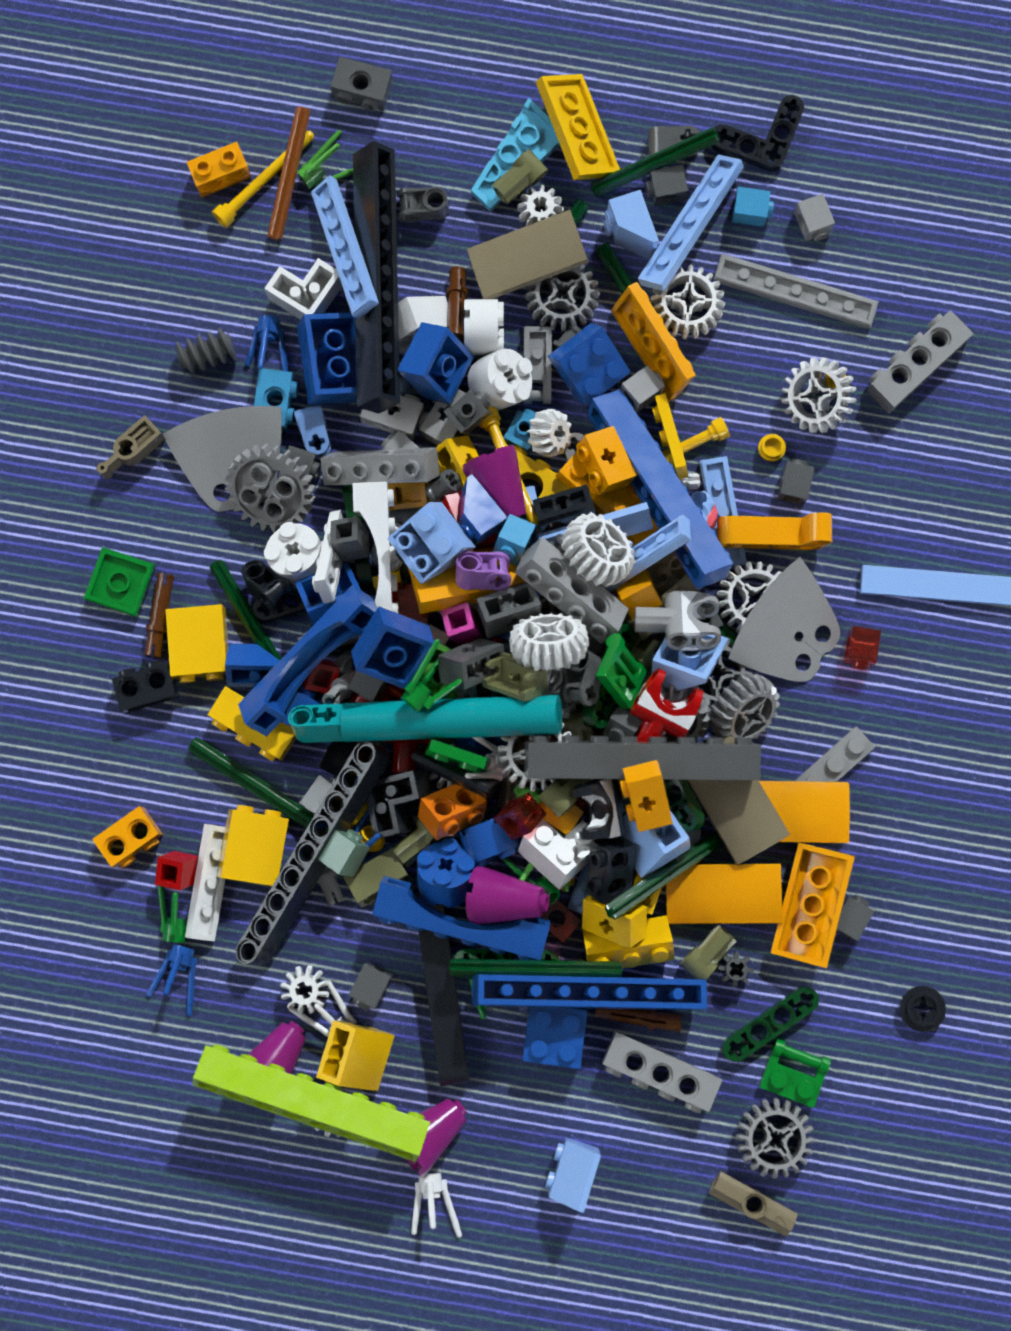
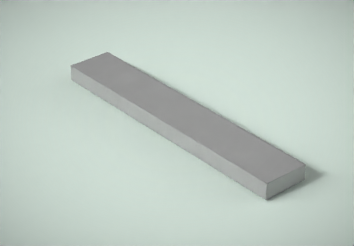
(796, 291)

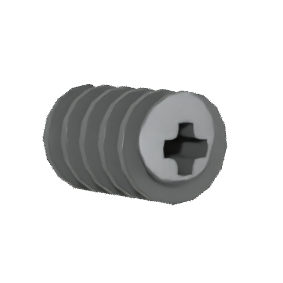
(205, 351)

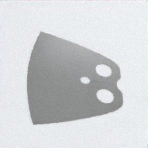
(212, 442)
(786, 607)

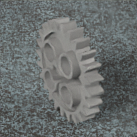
(247, 476)

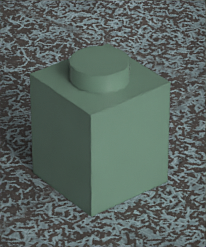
(344, 852)

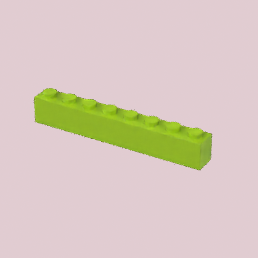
(311, 1102)

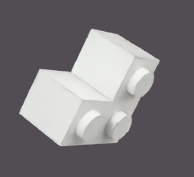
(307, 295)
(417, 310)
(555, 855)

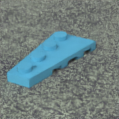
(528, 131)

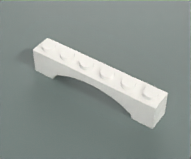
(372, 503)

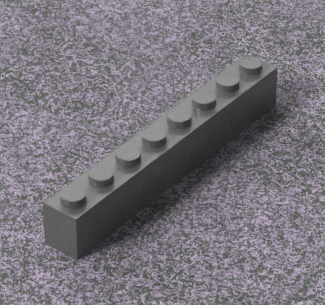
(675, 759)

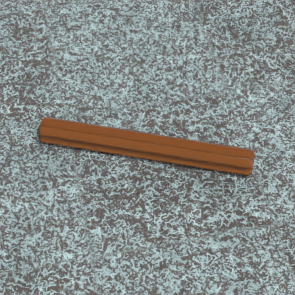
(288, 173)

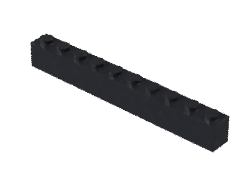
(377, 237)

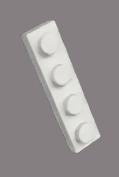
(328, 565)
(207, 887)

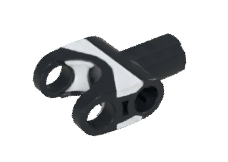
(605, 807)

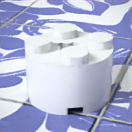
(482, 324)
(502, 378)
(293, 551)

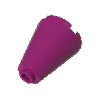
(500, 478)
(503, 898)
(281, 1047)
(445, 1122)

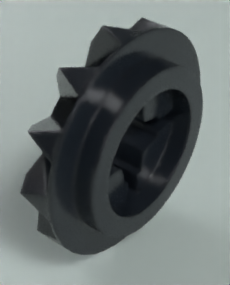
(932, 999)

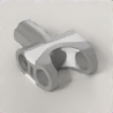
(681, 620)

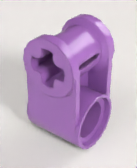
(480, 570)

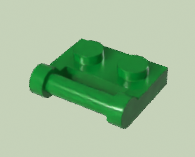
(620, 672)
(450, 753)
(791, 1082)

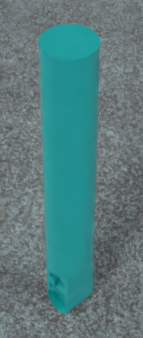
(443, 720)

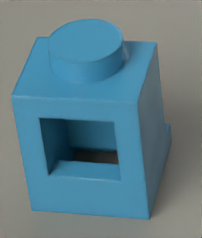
(515, 436)

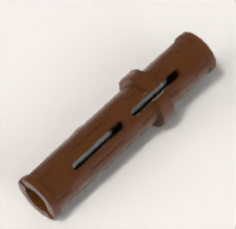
(456, 294)
(157, 626)
(648, 1018)

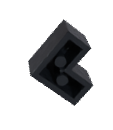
(391, 799)

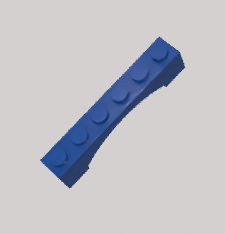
(267, 702)
(400, 904)

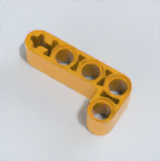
(789, 533)

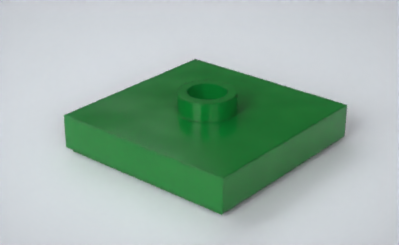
(119, 582)

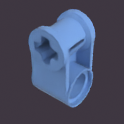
(313, 428)

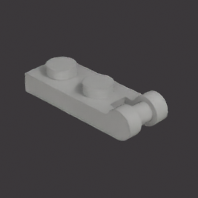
(536, 349)

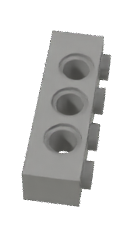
(952, 334)
(380, 466)
(553, 578)
(705, 1084)

